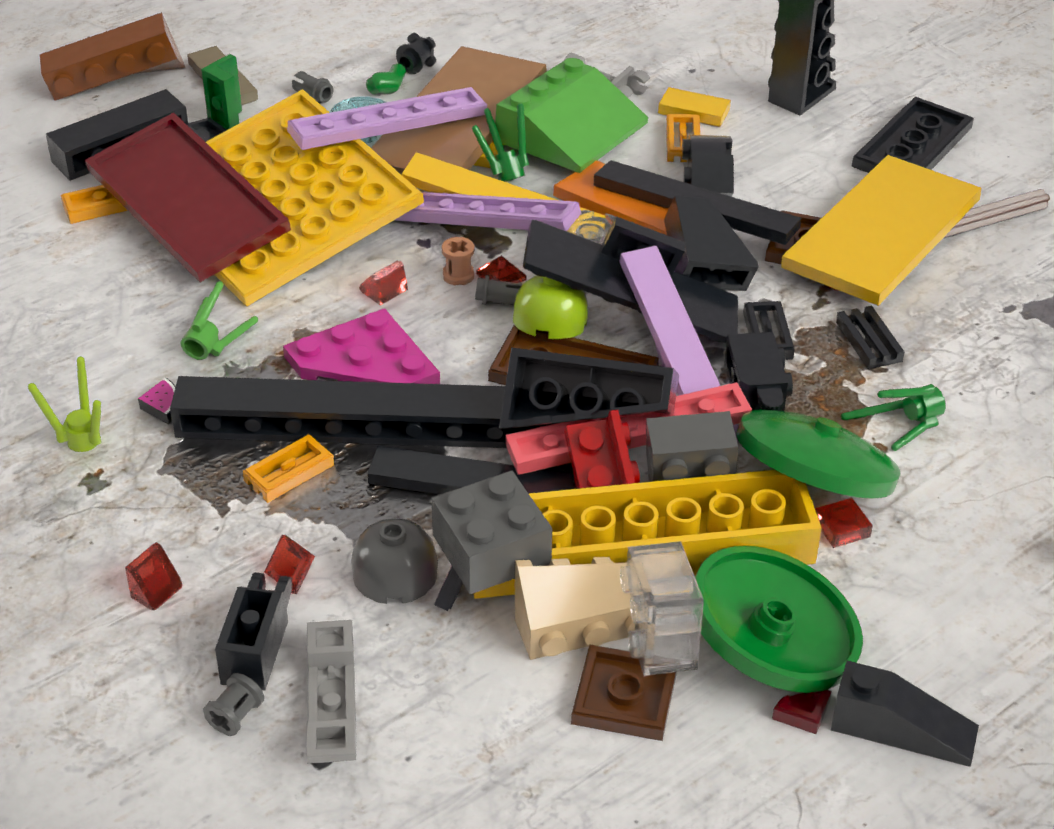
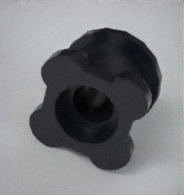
(416, 53)

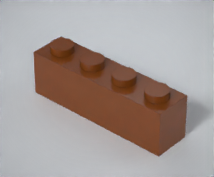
(110, 56)

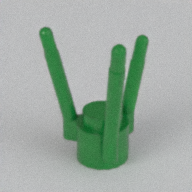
(506, 165)
(921, 404)

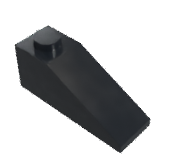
(896, 713)

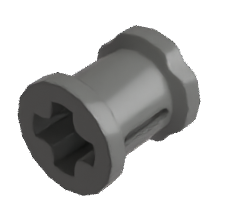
(233, 704)

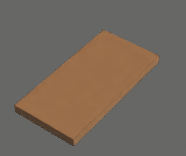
(491, 77)

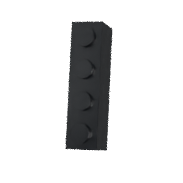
(85, 138)

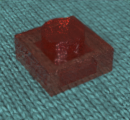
(843, 522)

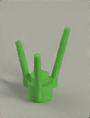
(203, 335)

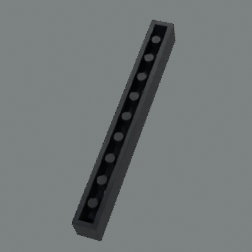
(340, 412)

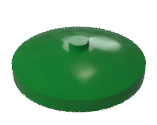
(818, 453)
(777, 619)

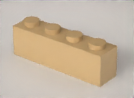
(570, 605)

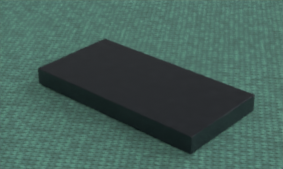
(916, 134)

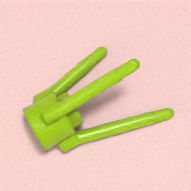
(81, 427)

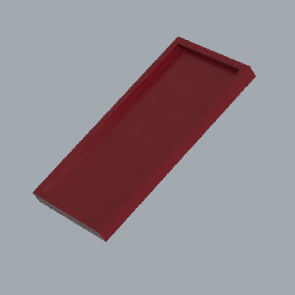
(188, 196)

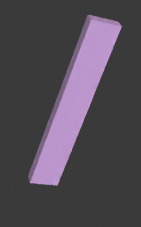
(385, 118)
(492, 211)
(668, 320)

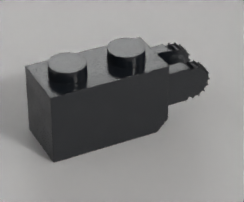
(759, 370)
(253, 630)

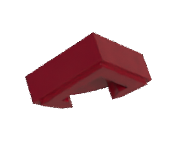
(803, 710)

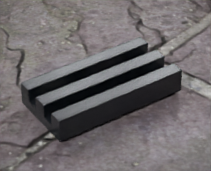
(780, 320)
(876, 337)

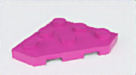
(362, 351)

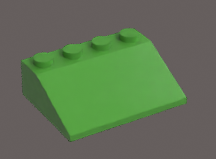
(570, 116)

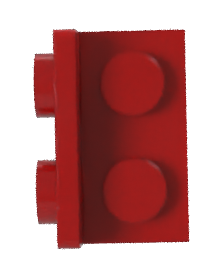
(601, 452)

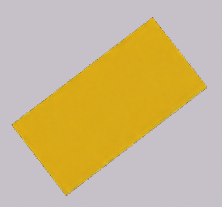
(881, 229)

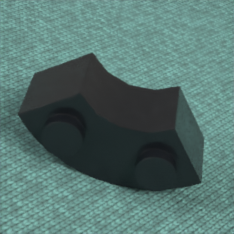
(709, 163)

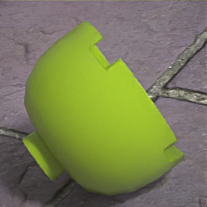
(551, 308)

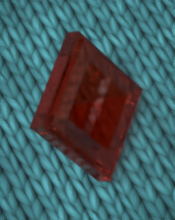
(502, 270)
(289, 560)

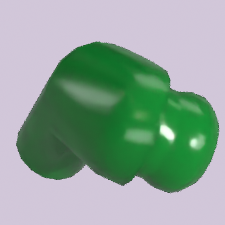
(386, 82)

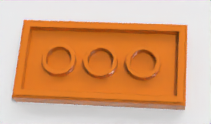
(581, 188)

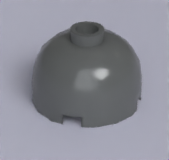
(394, 561)

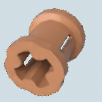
(458, 260)

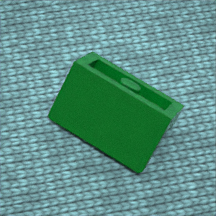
(222, 91)

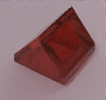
(385, 283)

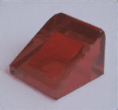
(152, 577)

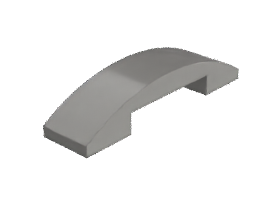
(331, 692)

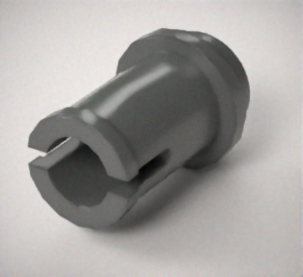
(318, 89)
(496, 291)

